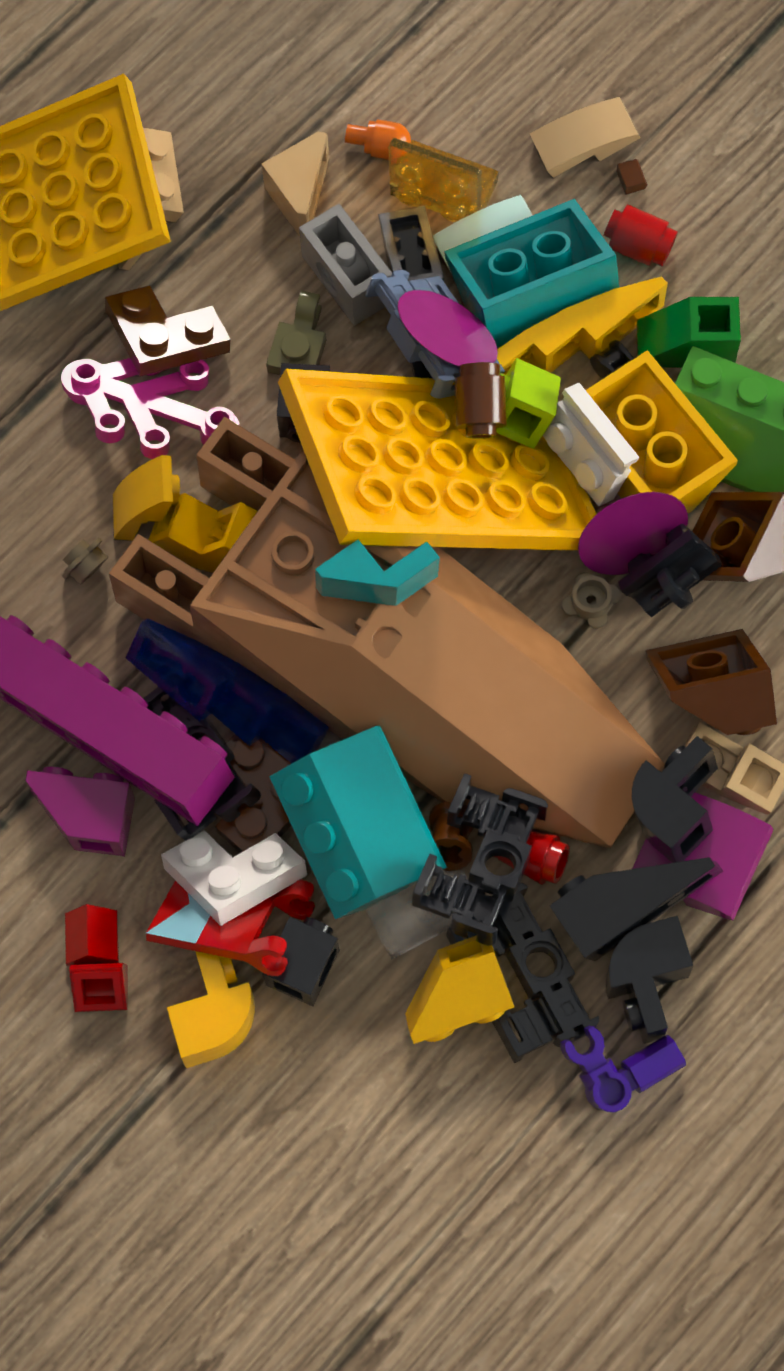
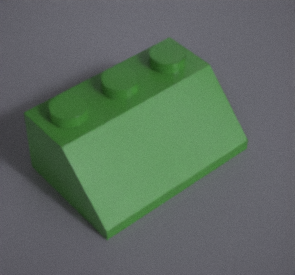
(744, 413)

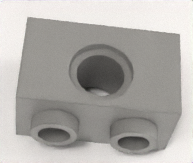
(343, 261)

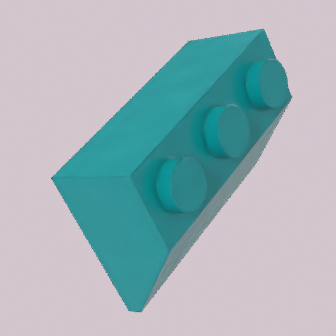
(532, 269)
(356, 821)

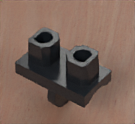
(670, 573)

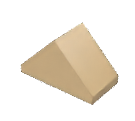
(297, 177)

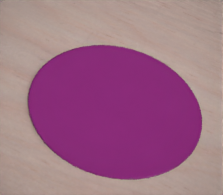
(446, 328)
(628, 529)

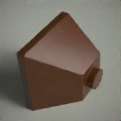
(745, 533)
(718, 681)

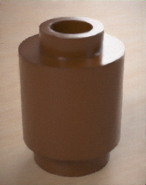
(480, 399)

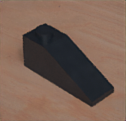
(612, 904)

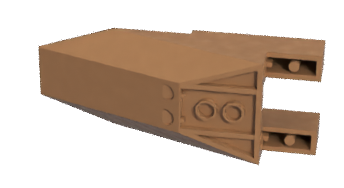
(444, 673)

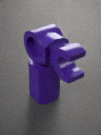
(612, 1088)

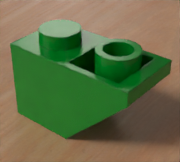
(694, 321)

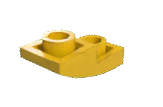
(144, 497)

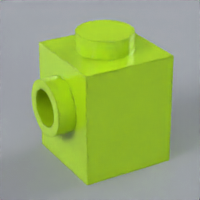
(529, 402)

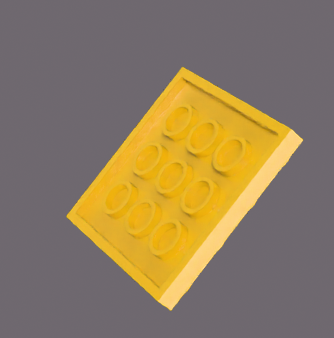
(75, 191)

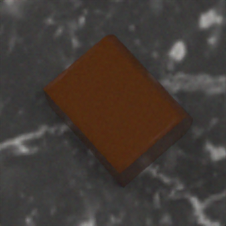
(631, 176)

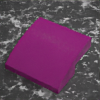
(734, 844)

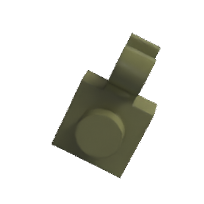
(299, 341)

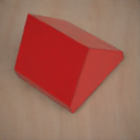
(91, 935)
(99, 987)

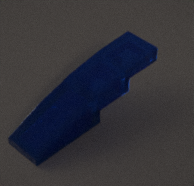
(216, 685)

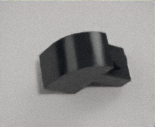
(664, 801)
(640, 962)

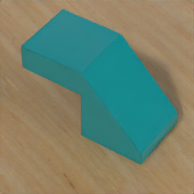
(358, 577)

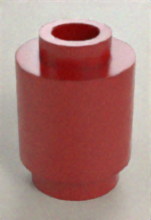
(640, 236)

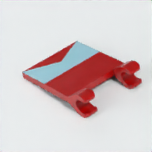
(188, 926)

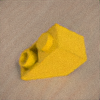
(457, 990)

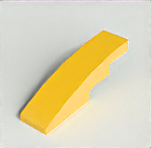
(585, 326)

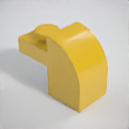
(199, 532)
(215, 1022)

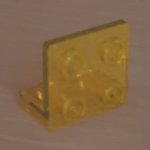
(439, 180)

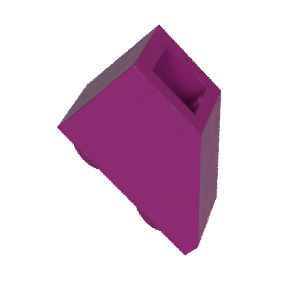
(87, 811)

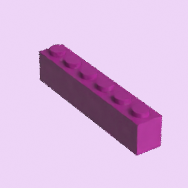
(110, 723)

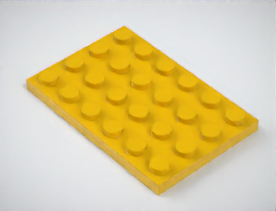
(407, 476)

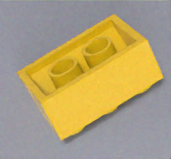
(672, 439)

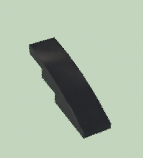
(411, 248)

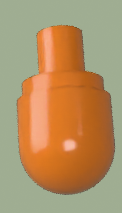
(376, 136)

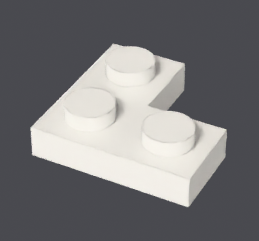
(230, 884)

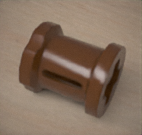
(454, 842)

